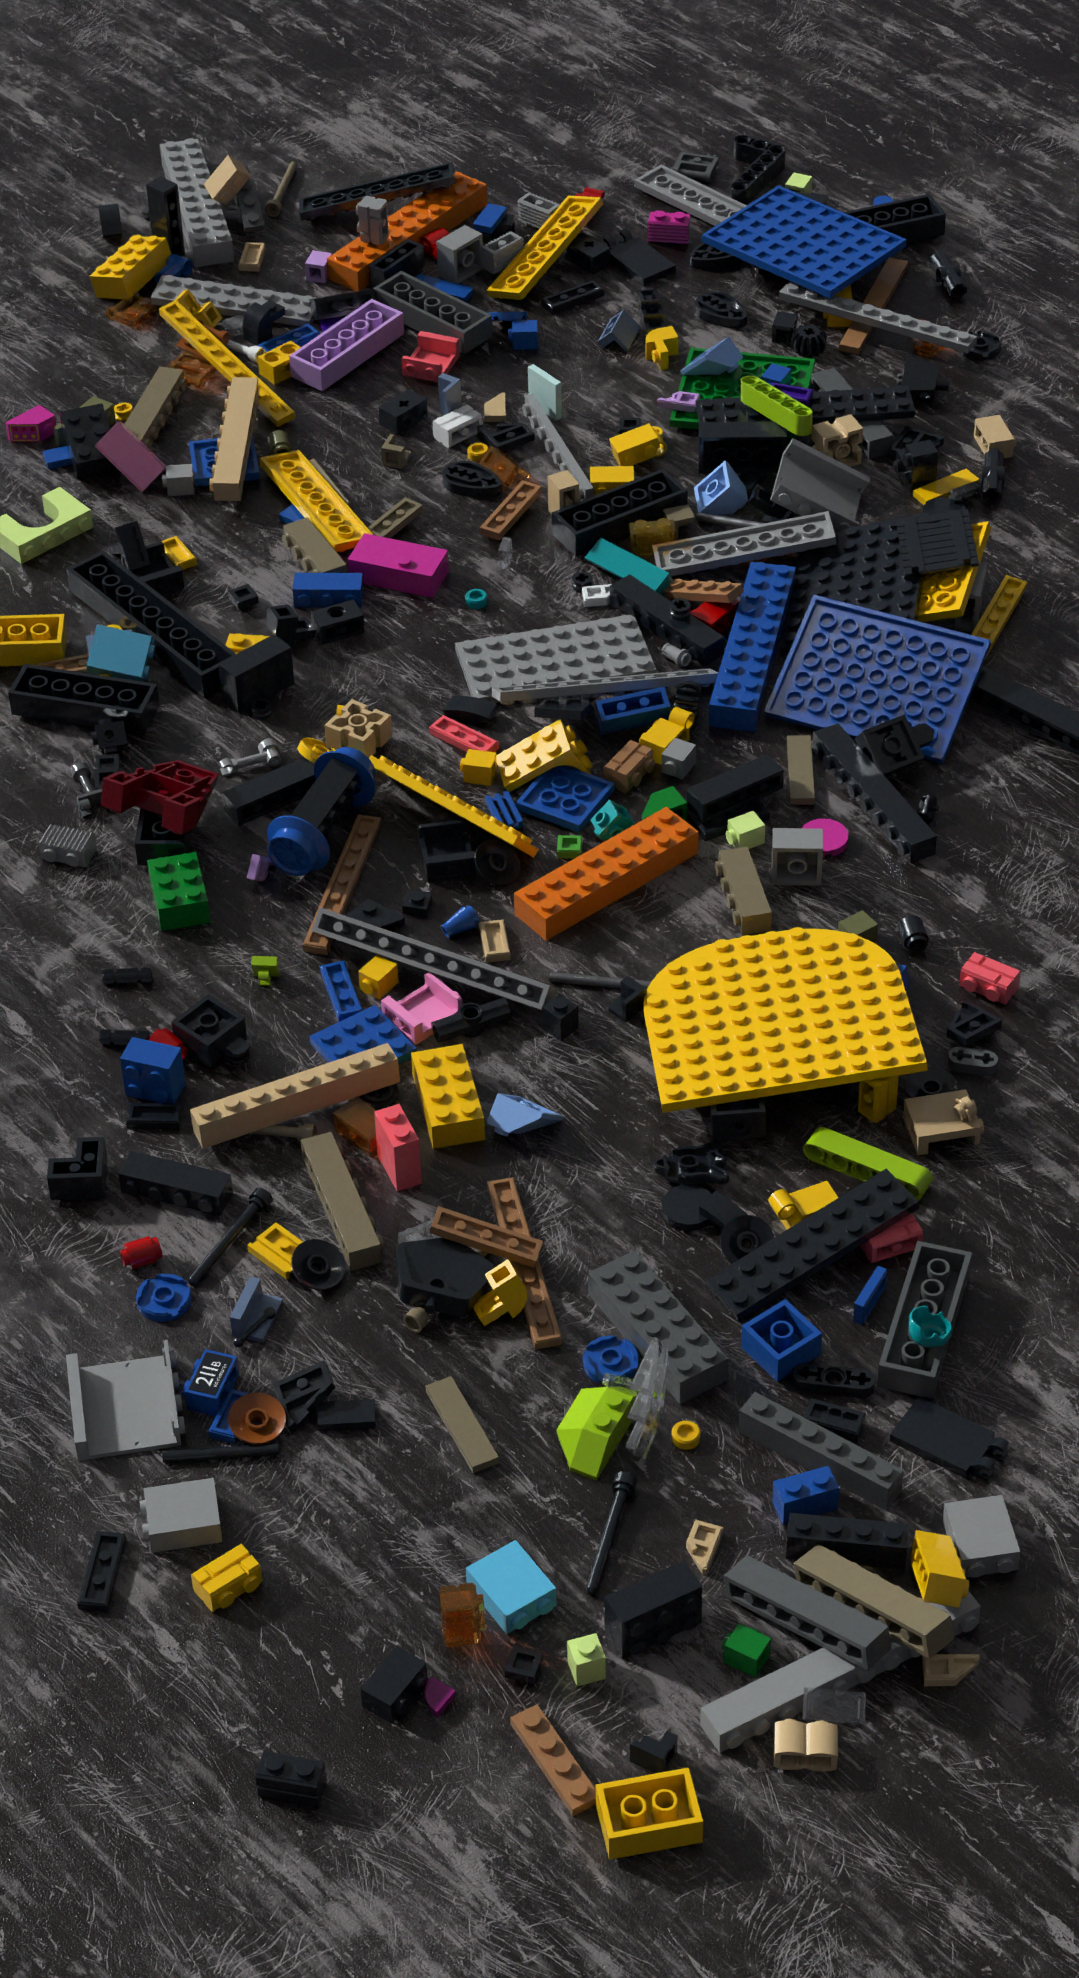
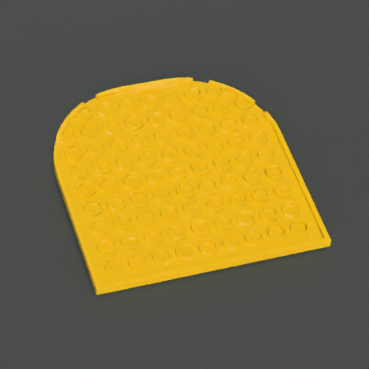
(778, 1018)

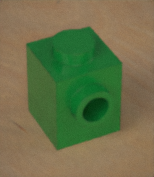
(746, 1650)

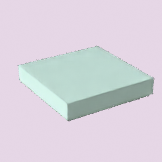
(546, 391)

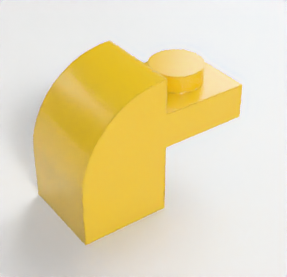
(205, 312)
(660, 345)
(507, 1294)

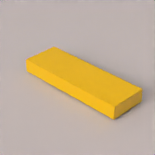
(942, 487)

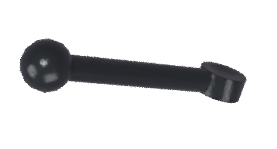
(269, 1313)

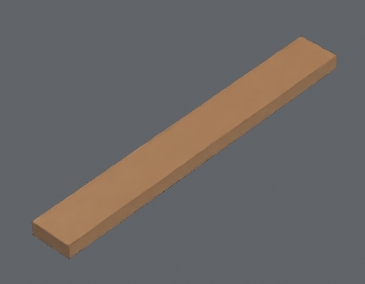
(878, 297)
(344, 877)
(538, 1307)

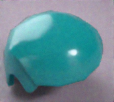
(928, 1328)

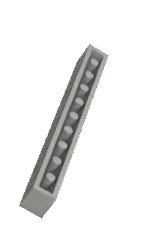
(433, 959)
(781, 1693)

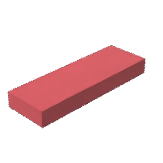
(462, 736)

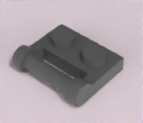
(696, 166)

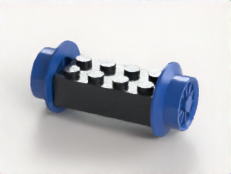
(300, 840)

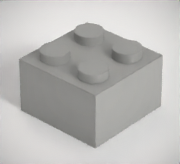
(459, 254)
(797, 856)

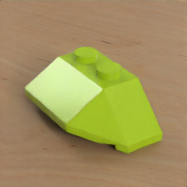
(594, 1428)

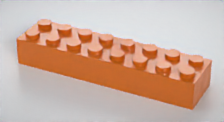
(606, 873)

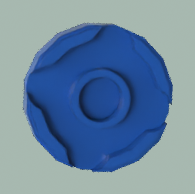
(508, 316)
(164, 1297)
(610, 1356)

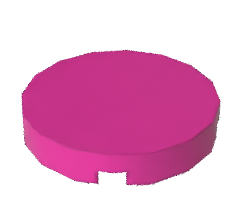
(834, 835)

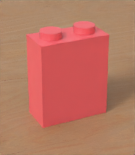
(398, 1147)

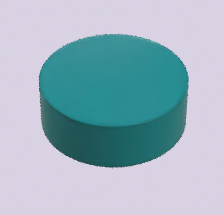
(476, 599)

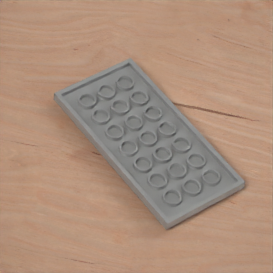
(555, 655)

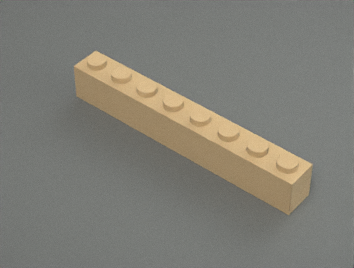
(235, 439)
(295, 1095)

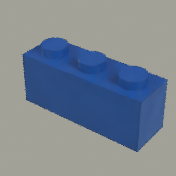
(327, 589)
(632, 710)

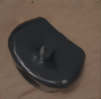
(927, 807)

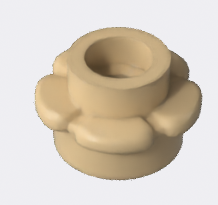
(965, 1108)

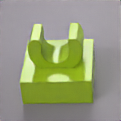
(265, 968)

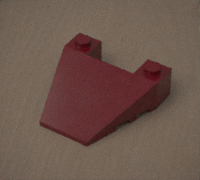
(170, 789)

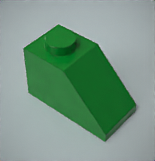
(666, 798)

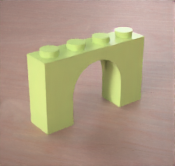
(69, 518)

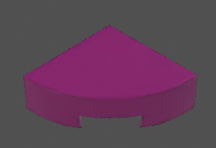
(438, 1696)

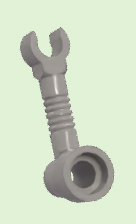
(268, 752)

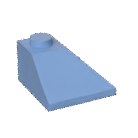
(715, 360)
(720, 492)
(519, 1115)

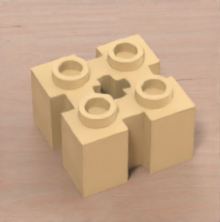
(839, 439)
(358, 728)

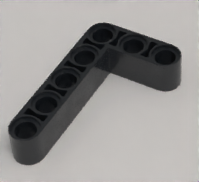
(766, 163)

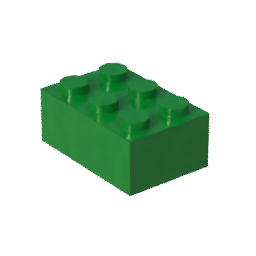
(178, 891)

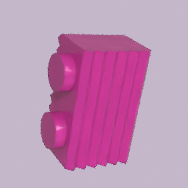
(669, 227)

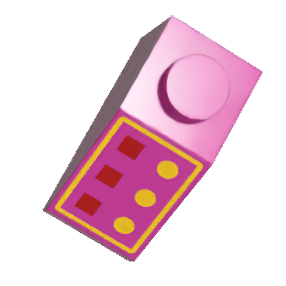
(31, 425)

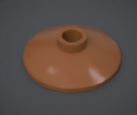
(258, 1408)

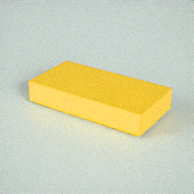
(179, 553)

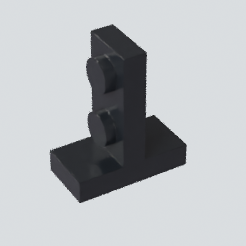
(131, 545)

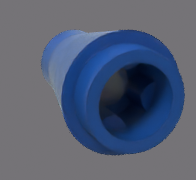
(461, 921)

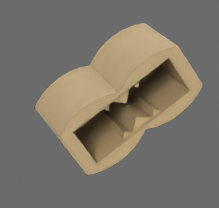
(805, 1745)

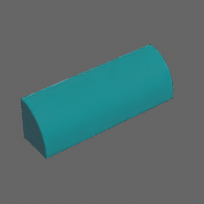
(623, 563)

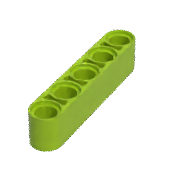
(776, 405)
(864, 1160)

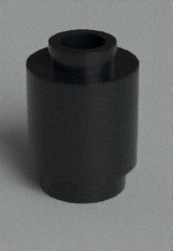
(913, 933)

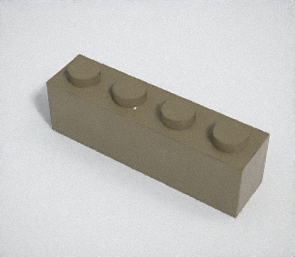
(312, 548)
(743, 891)

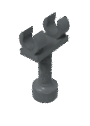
(81, 774)

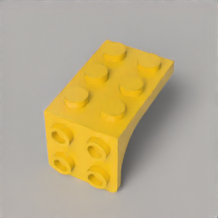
(539, 753)

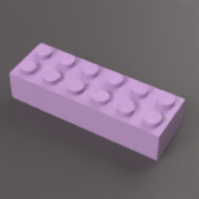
(346, 344)

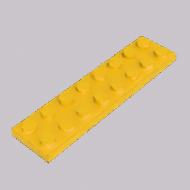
(544, 247)
(315, 499)
(454, 805)

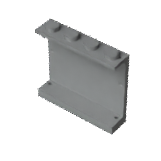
(817, 483)
(125, 1406)

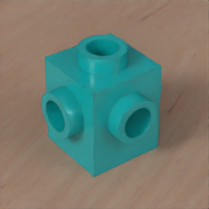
(611, 820)

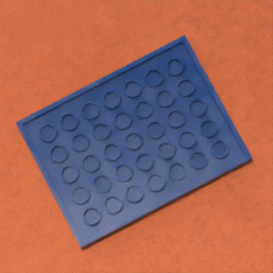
(873, 667)

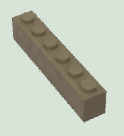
(156, 404)
(341, 1201)
(908, 1617)

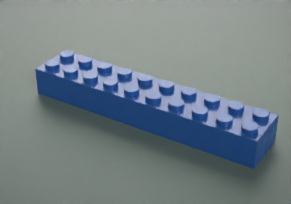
(752, 647)

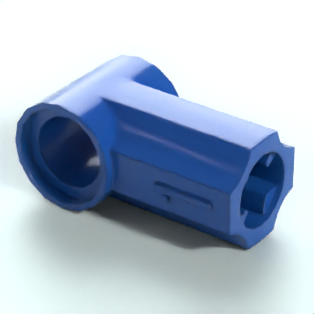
(175, 266)

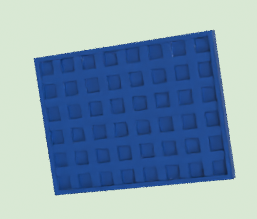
(804, 241)

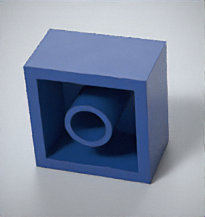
(152, 1071)
(781, 1340)

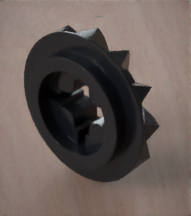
(389, 1096)

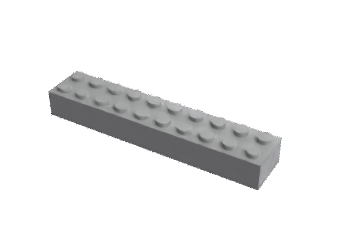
(200, 214)

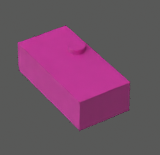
(399, 565)

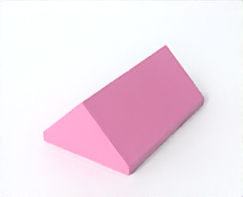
(131, 456)

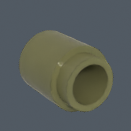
(278, 442)

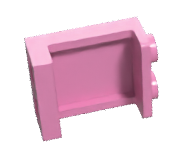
(420, 1008)

